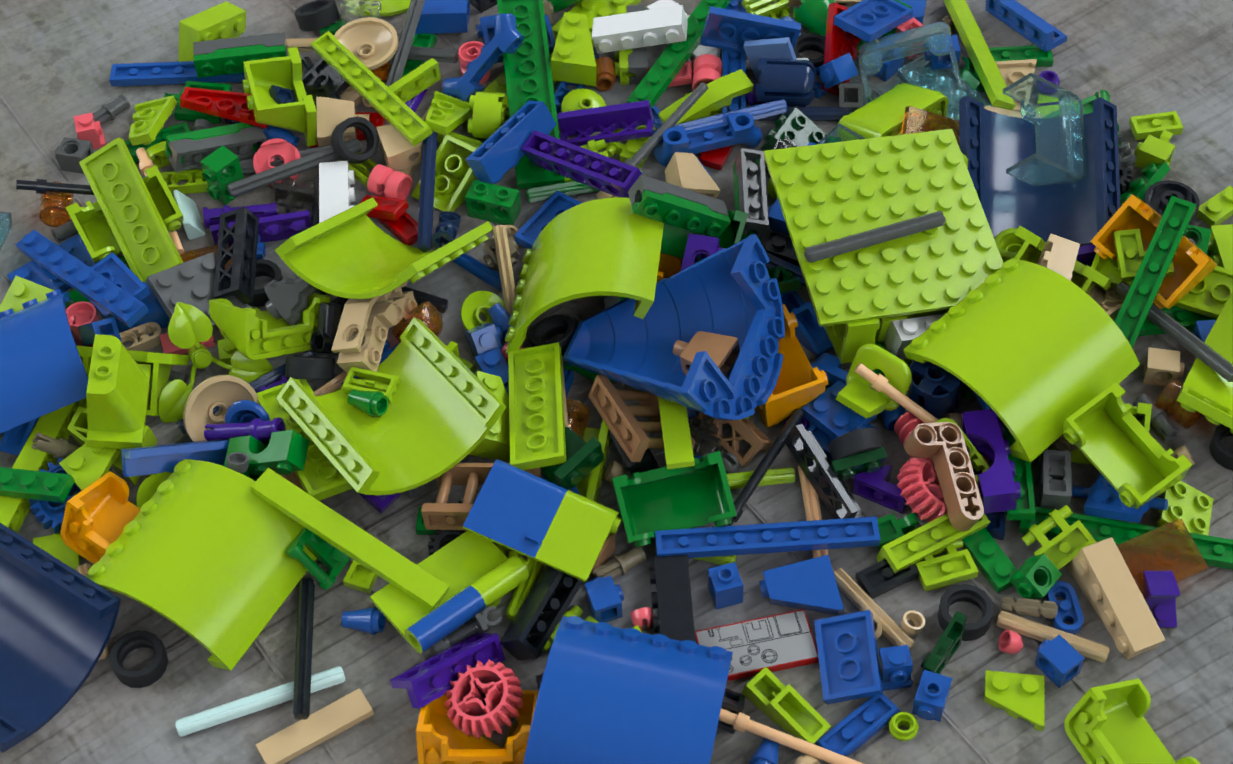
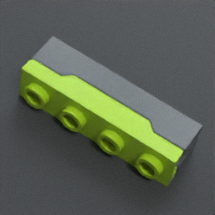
(632, 62)

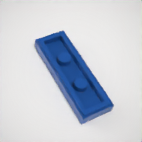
(859, 726)

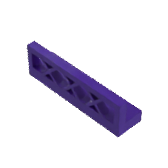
(607, 120)
(275, 227)
(433, 676)

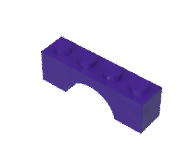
(997, 483)

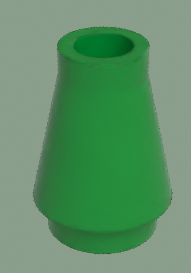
(370, 402)

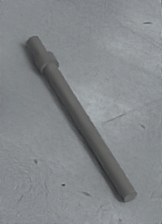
(669, 123)

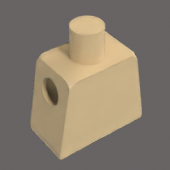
(330, 114)
(397, 150)

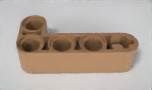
(953, 467)

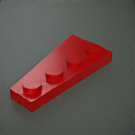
(838, 42)
(219, 103)

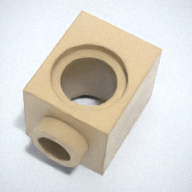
(1162, 366)

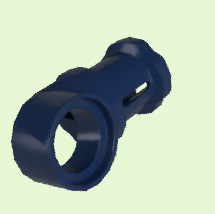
(447, 225)

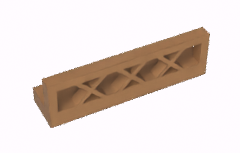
(748, 432)

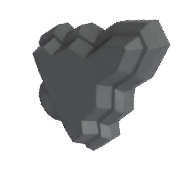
(288, 298)

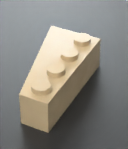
(1059, 255)
(1116, 598)

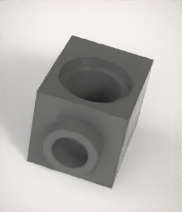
(71, 153)

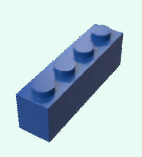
(504, 146)

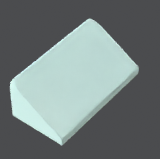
(192, 220)

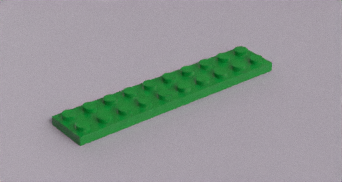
(530, 78)

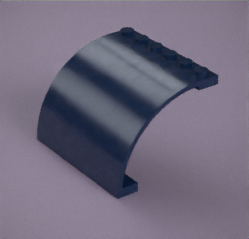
(1066, 209)
(49, 635)

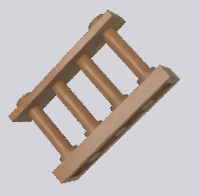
(621, 417)
(452, 516)

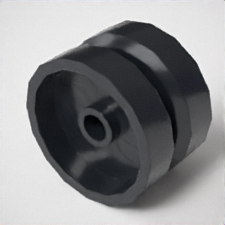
(1159, 194)

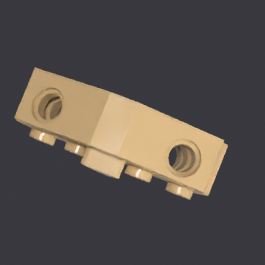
(366, 327)

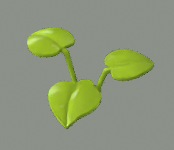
(186, 330)

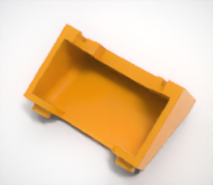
(1189, 262)
(797, 380)
(97, 516)
(443, 744)

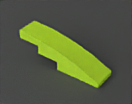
(717, 96)
(676, 434)

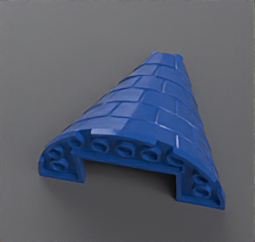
(717, 295)

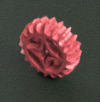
(922, 488)
(501, 699)

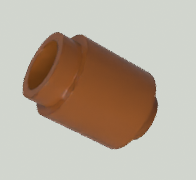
(605, 73)

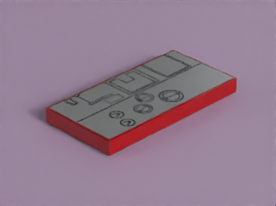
(769, 641)

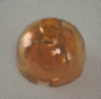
(427, 314)

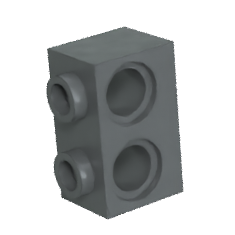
(1055, 479)

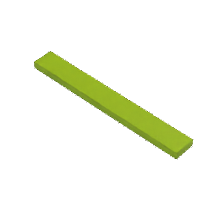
(979, 53)
(371, 89)
(350, 539)

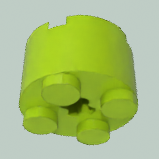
(487, 114)

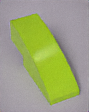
(785, 706)

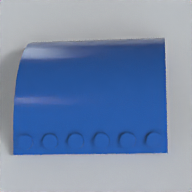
(38, 361)
(626, 698)

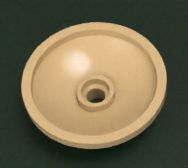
(370, 40)
(213, 392)

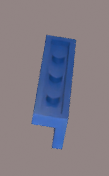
(1026, 23)
(165, 457)

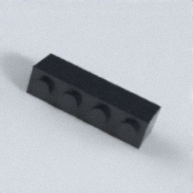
(672, 597)
(540, 614)

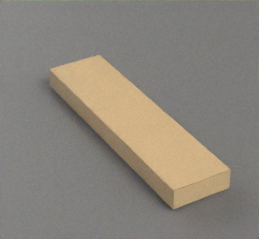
(316, 729)

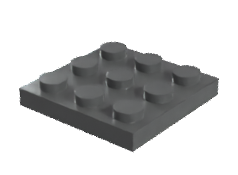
(189, 284)

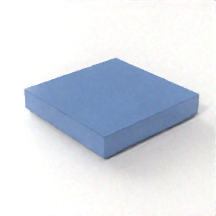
(768, 49)

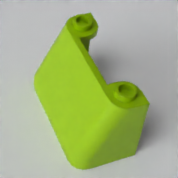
(886, 113)
(96, 231)
(260, 334)
(1123, 449)
(1111, 727)

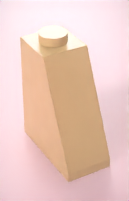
(687, 172)

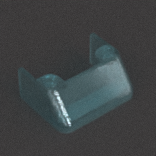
(932, 37)
(1058, 132)

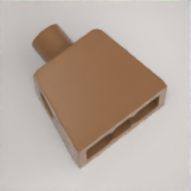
(721, 349)

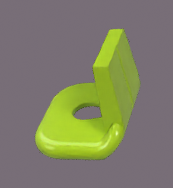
(860, 395)

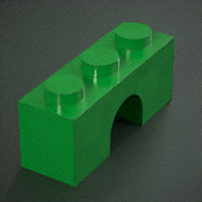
(283, 454)

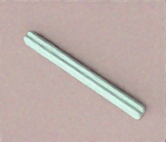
(255, 702)

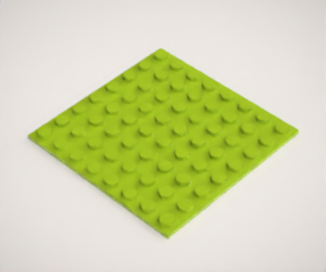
(871, 184)

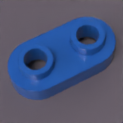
(1068, 609)

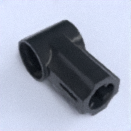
(328, 322)

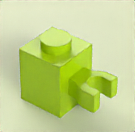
(1155, 150)

